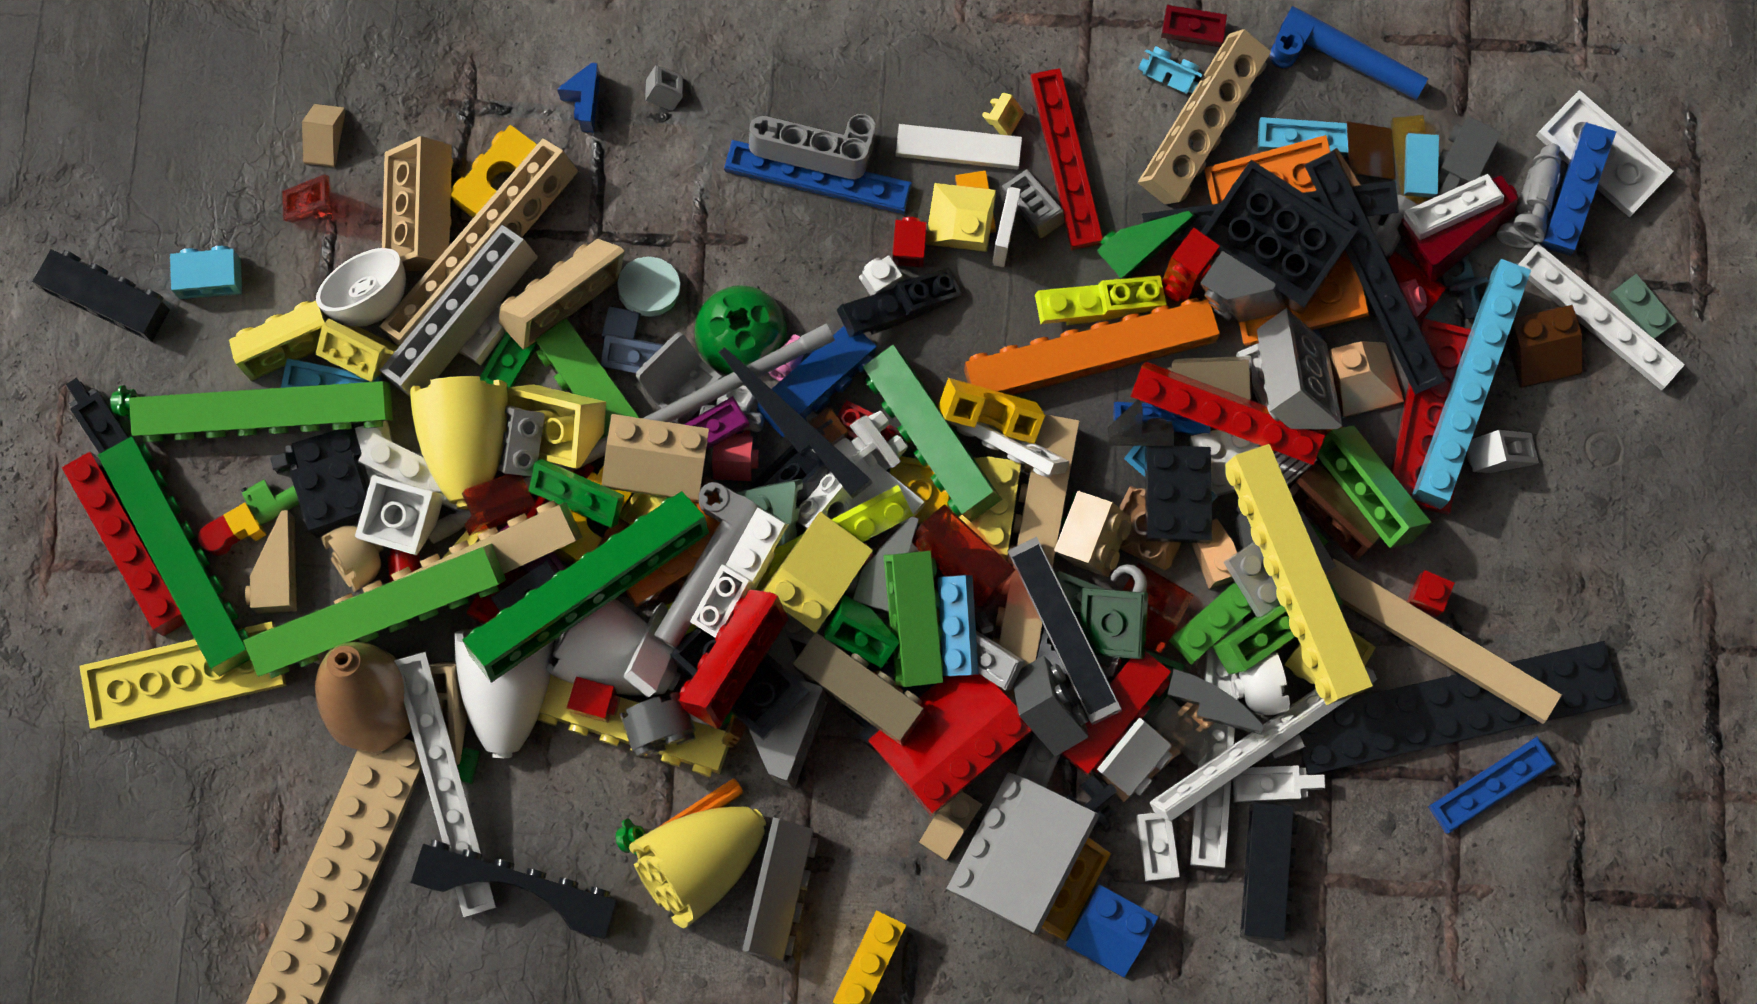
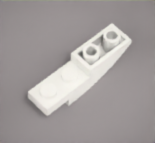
(741, 573)

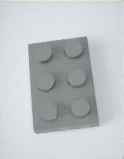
(1253, 580)

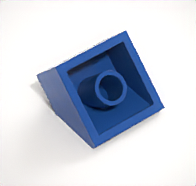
(1111, 930)

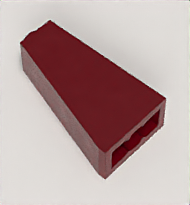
(1447, 247)

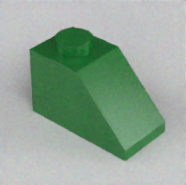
(860, 631)

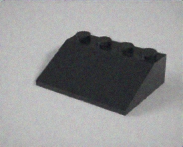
(1279, 234)

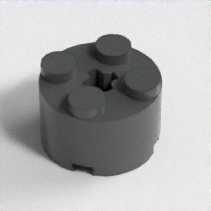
(657, 724)

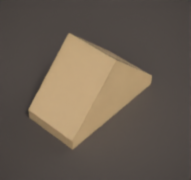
(322, 134)

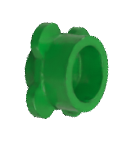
(120, 401)
(627, 834)

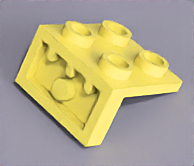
(354, 349)

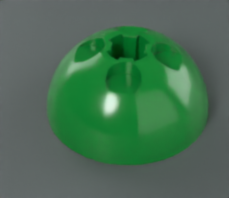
(748, 343)

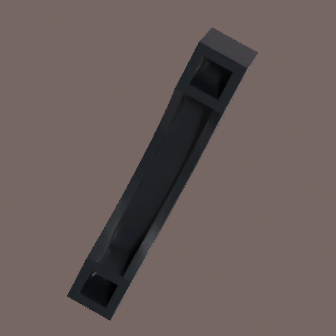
(581, 910)

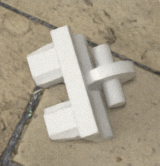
(872, 445)

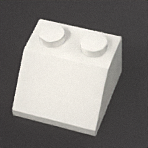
(398, 515)
(1136, 758)

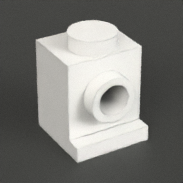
(880, 275)

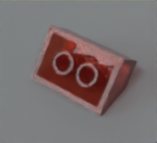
(963, 552)

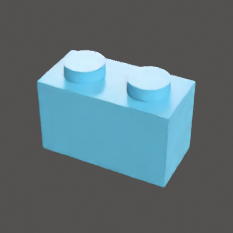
(205, 272)

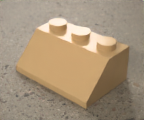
(654, 457)

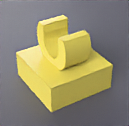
(1005, 114)

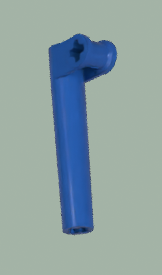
(1302, 29)

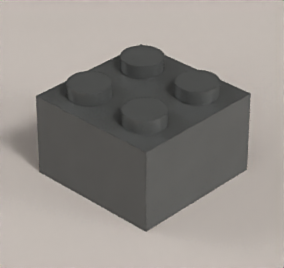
(1050, 705)

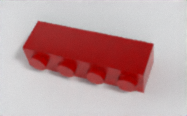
(1132, 690)

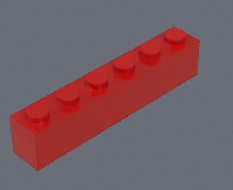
(1224, 412)
(123, 542)

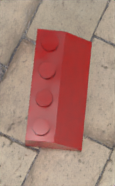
(734, 657)

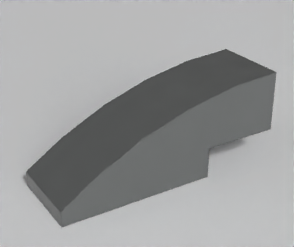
(1213, 702)

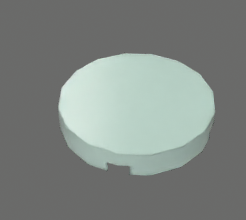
(648, 286)

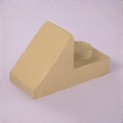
(950, 825)

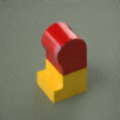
(229, 529)

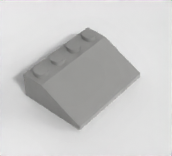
(1022, 853)

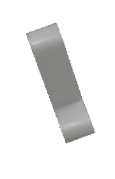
(815, 147)

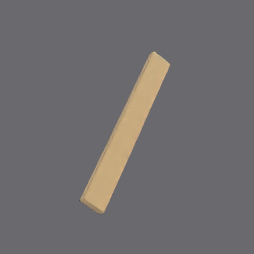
(1443, 643)

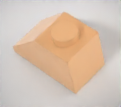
(1213, 554)

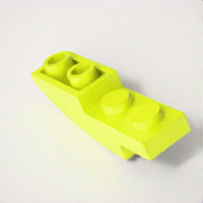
(1100, 302)

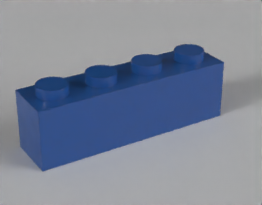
(1578, 188)
(822, 374)

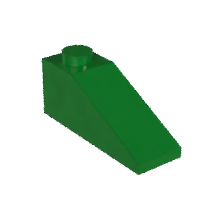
(1136, 245)

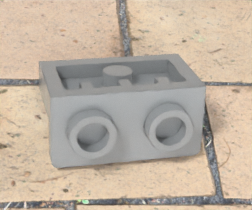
(521, 441)

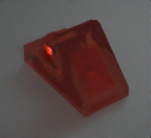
(308, 199)

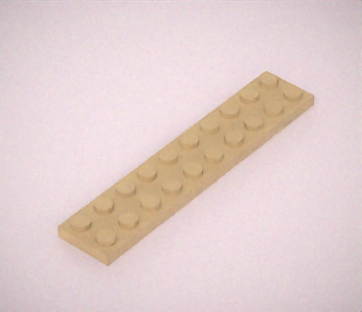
(338, 876)

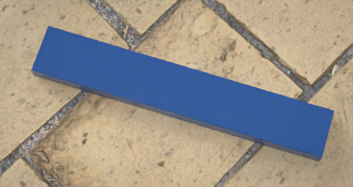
(868, 190)

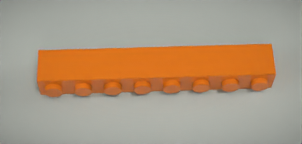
(1095, 350)

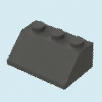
(1240, 291)

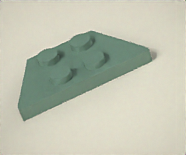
(779, 501)

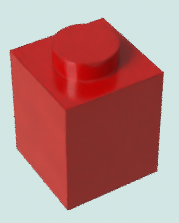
(909, 242)
(1430, 593)
(593, 699)

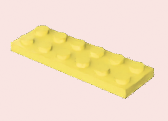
(164, 683)

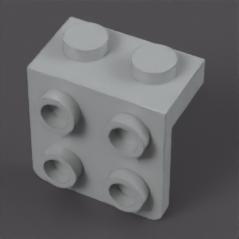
(675, 373)

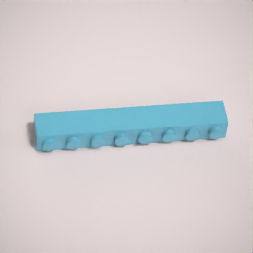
(1471, 384)

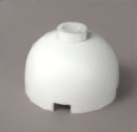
(1263, 686)

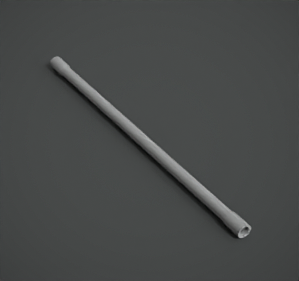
(805, 344)

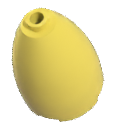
(460, 431)
(697, 858)

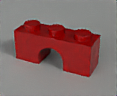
(1189, 266)

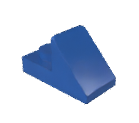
(583, 90)

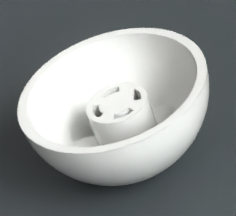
(363, 288)

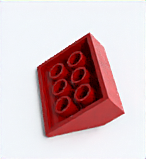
(957, 740)

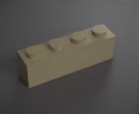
(859, 688)

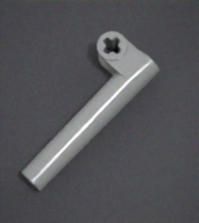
(734, 516)

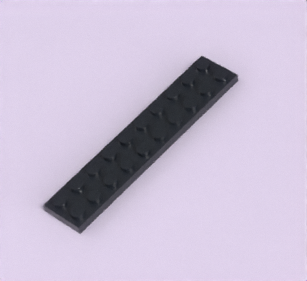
(1452, 710)

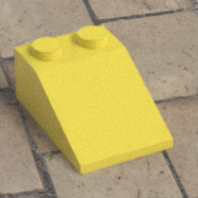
(818, 571)

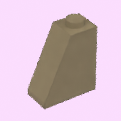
(1225, 373)

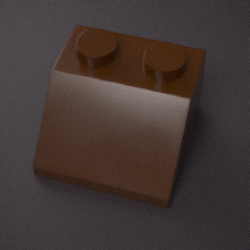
(1546, 346)

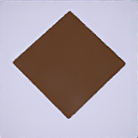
(1370, 150)

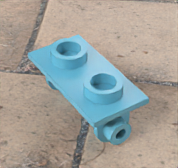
(1160, 63)

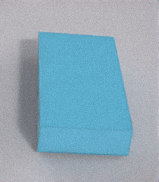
(1421, 165)

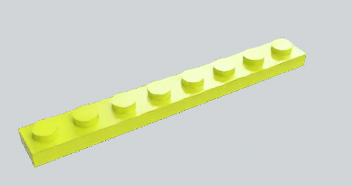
(861, 521)

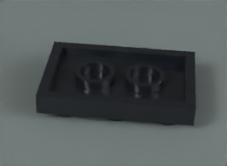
(1178, 494)

